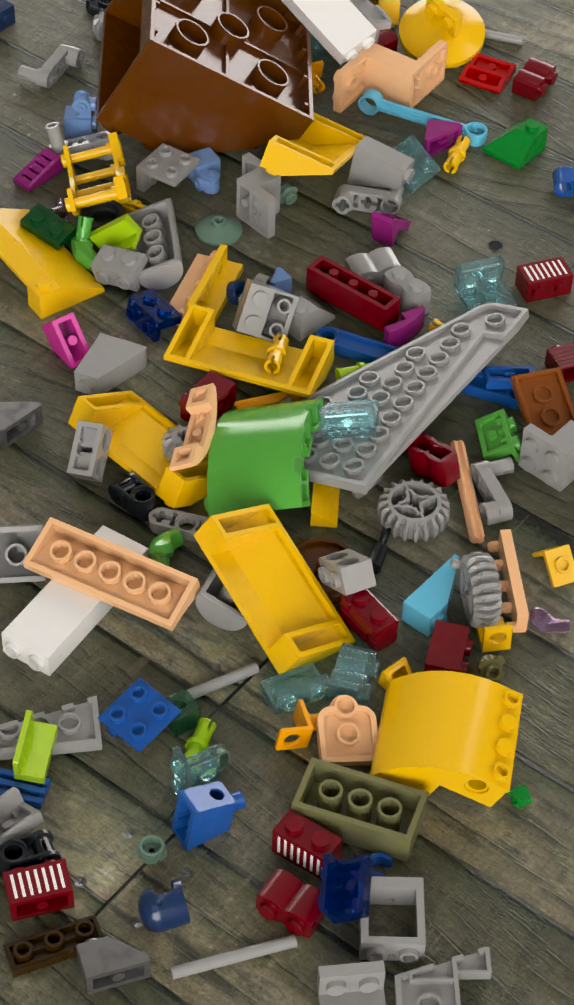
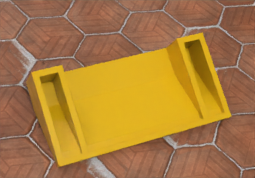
(318, 152)
(51, 275)
(243, 356)
(138, 445)
(273, 587)

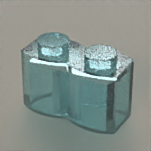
(353, 673)

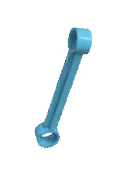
(414, 115)

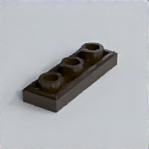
(38, 951)

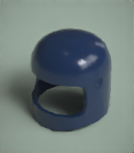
(163, 910)

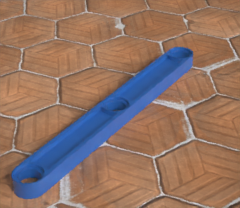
(369, 350)

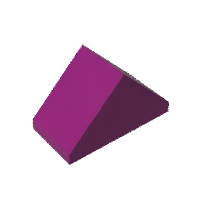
(441, 135)

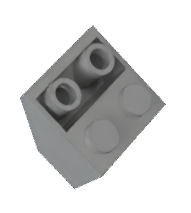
(264, 310)

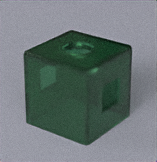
(189, 713)

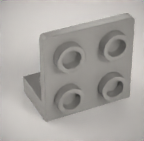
(165, 165)
(352, 984)

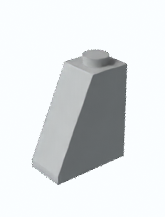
(379, 165)
(109, 364)

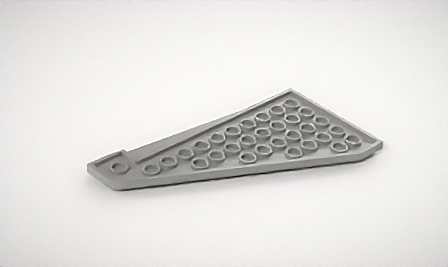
(411, 392)

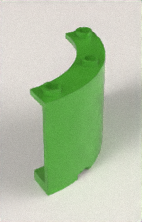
(261, 457)

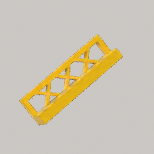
(213, 284)

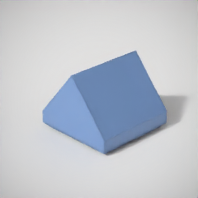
(282, 280)

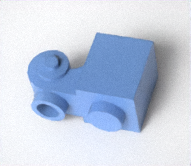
(79, 117)
(208, 174)

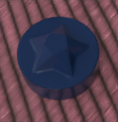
(234, 290)

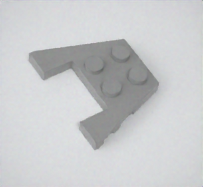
(441, 982)

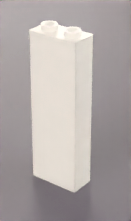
(335, 25)
(58, 618)

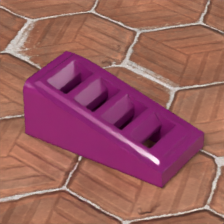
(45, 164)

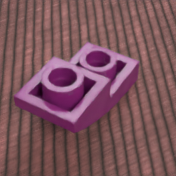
(404, 330)

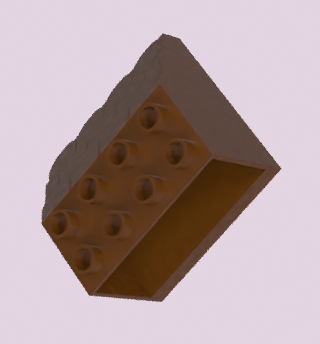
(204, 73)

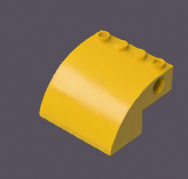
(448, 734)

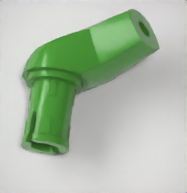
(81, 244)
(163, 546)

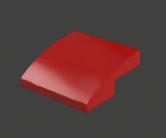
(487, 73)

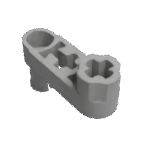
(54, 67)
(76, 144)
(354, 198)
(496, 503)

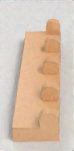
(190, 282)
(512, 580)

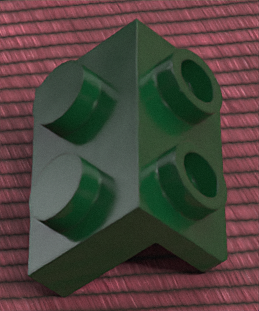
(48, 226)

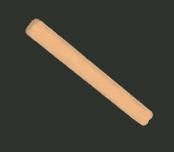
(468, 495)

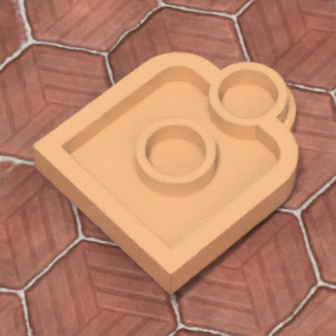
(346, 733)

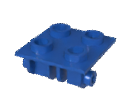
(139, 715)

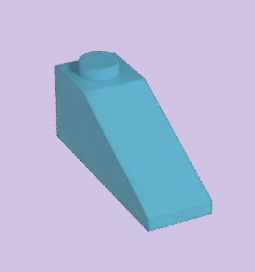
(431, 600)

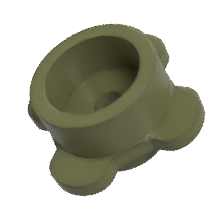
(491, 667)

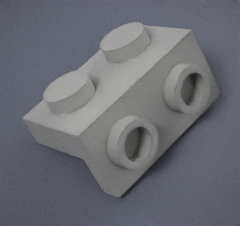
(118, 267)
(16, 816)

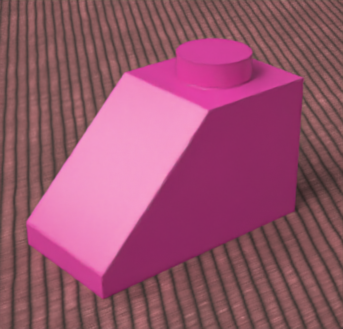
(66, 339)

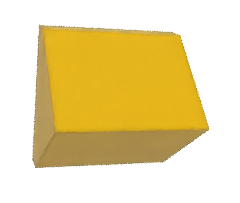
(394, 671)

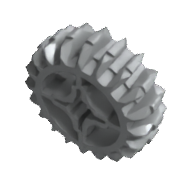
(413, 510)
(480, 589)

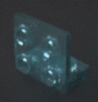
(423, 165)
(482, 283)
(349, 419)

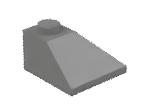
(308, 317)
(14, 547)

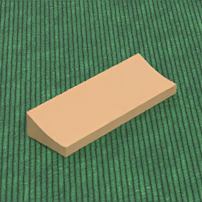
(112, 574)

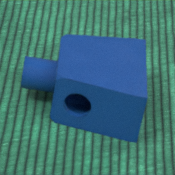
(204, 813)

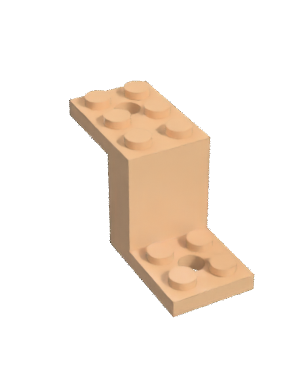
(390, 73)

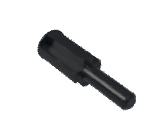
(379, 551)

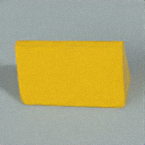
(324, 506)

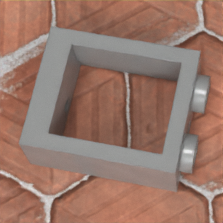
(395, 892)

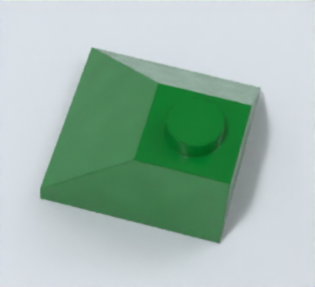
(518, 143)

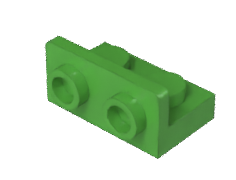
(498, 436)

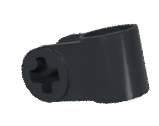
(133, 496)
(27, 850)

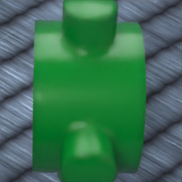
(520, 796)

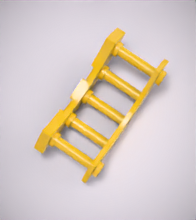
(116, 190)

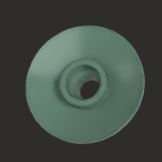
(218, 230)

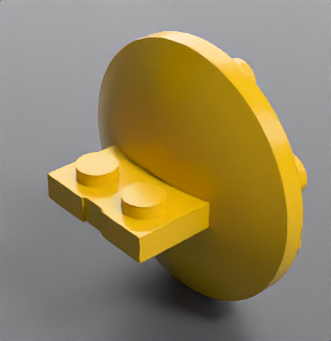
(442, 20)

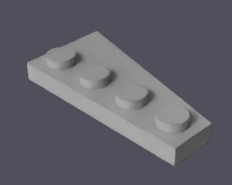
(77, 729)

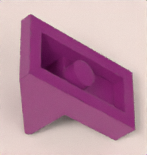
(387, 226)

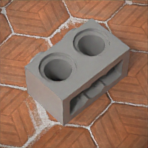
(89, 451)
(346, 571)

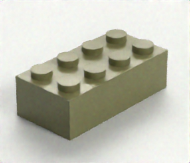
(362, 808)

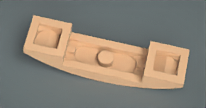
(200, 430)

